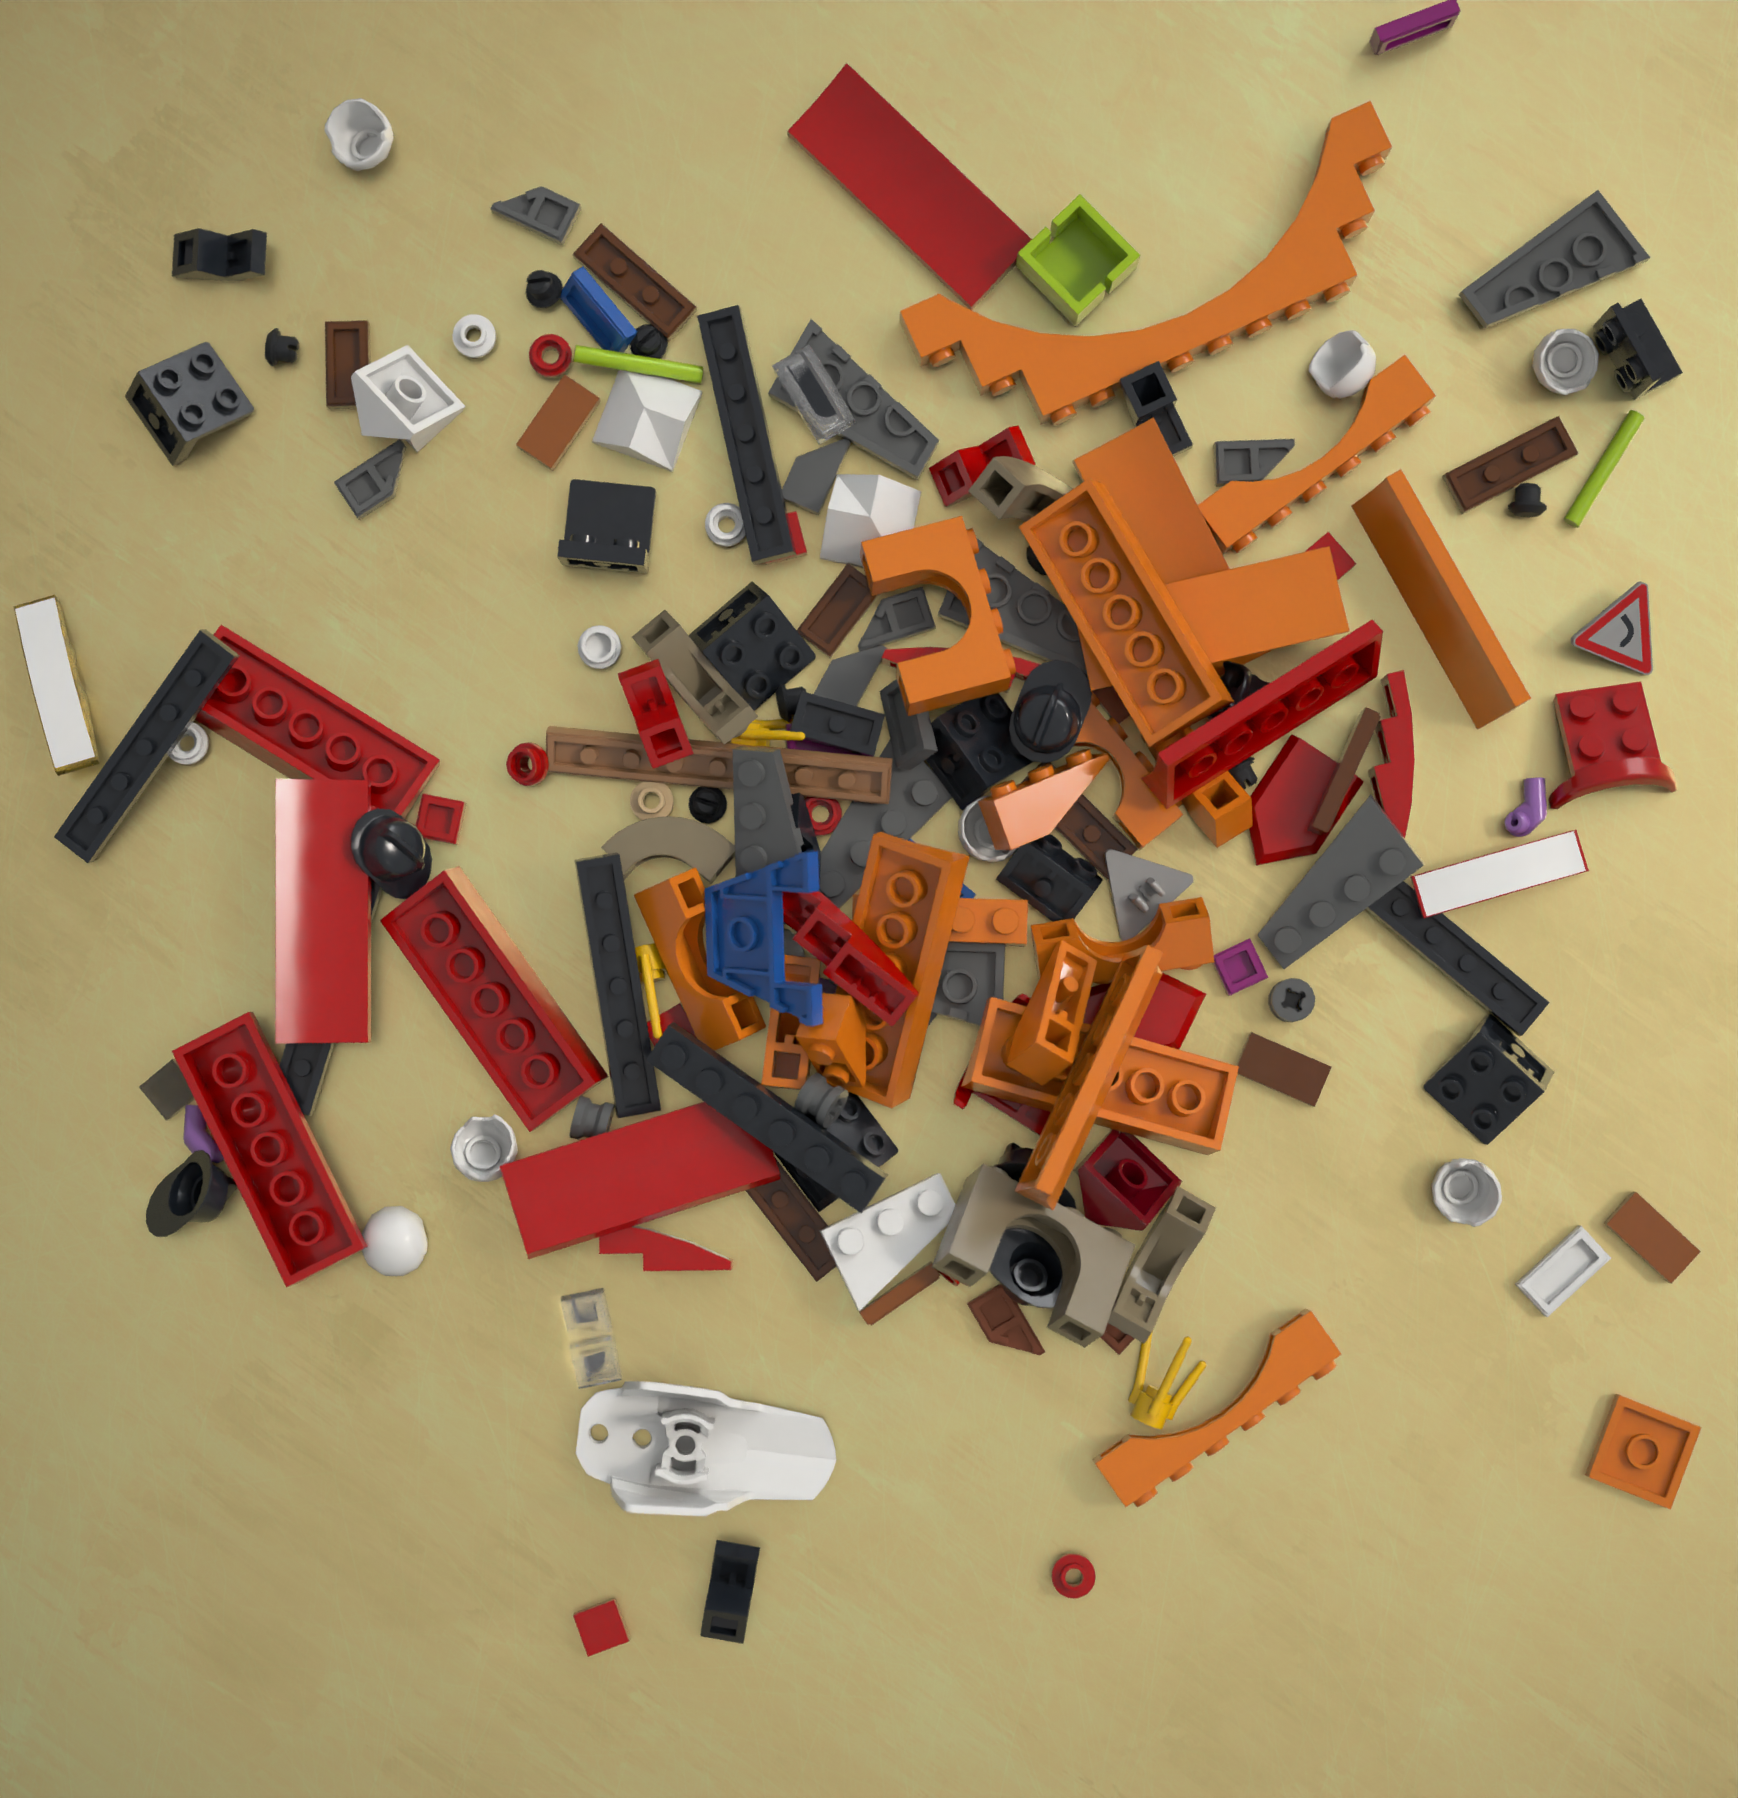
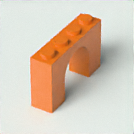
(943, 557)

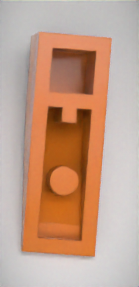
(1219, 807)
(1054, 1016)
(785, 1060)

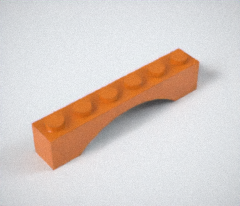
(1386, 403)
(1291, 1356)

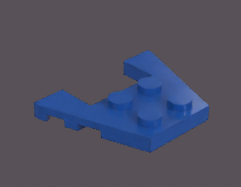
(748, 935)

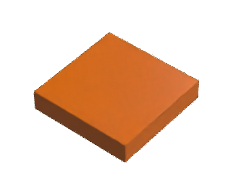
(1643, 1451)

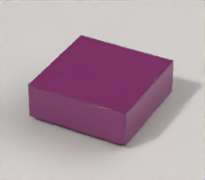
(1239, 967)

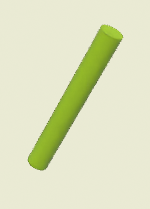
(638, 364)
(1604, 468)

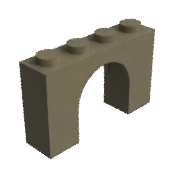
(1089, 1254)

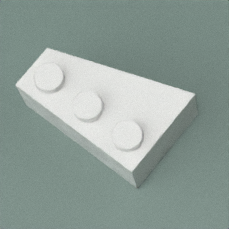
(887, 1236)

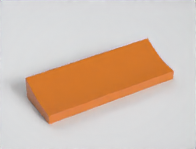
(1157, 507)
(1440, 600)
(1254, 608)
(1125, 612)
(909, 913)
(1091, 1077)
(1154, 1095)

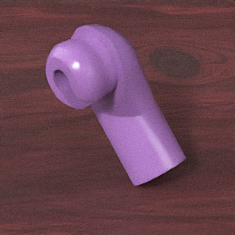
(1531, 811)
(195, 1134)

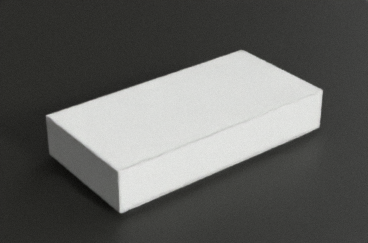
(1563, 1271)

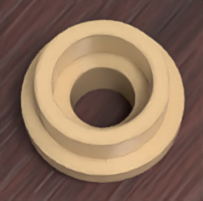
(641, 790)

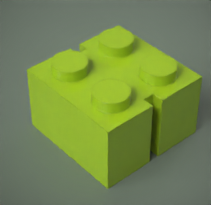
(1080, 260)

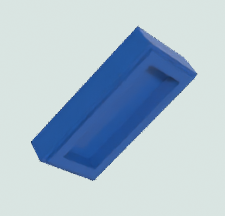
(597, 312)

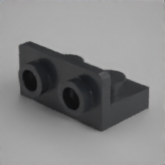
(1050, 878)

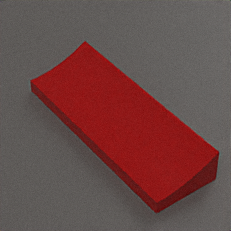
(909, 187)
(1266, 715)
(310, 730)
(321, 913)
(493, 997)
(269, 1149)
(632, 1177)

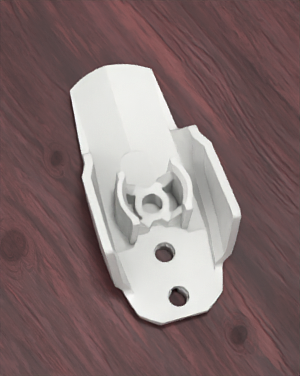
(702, 1449)

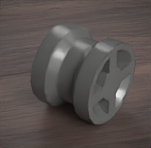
(1284, 1003)
(821, 1100)
(591, 1118)

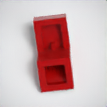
(962, 468)
(655, 713)

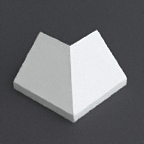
(403, 399)
(647, 418)
(864, 510)

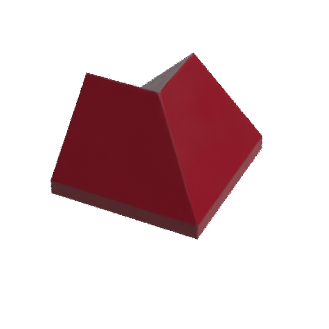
(1124, 1182)

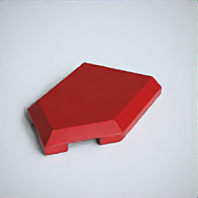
(1287, 801)
(1167, 1015)

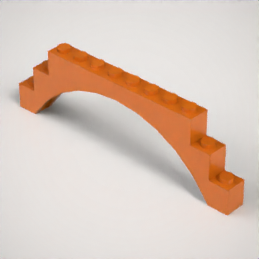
(1080, 370)

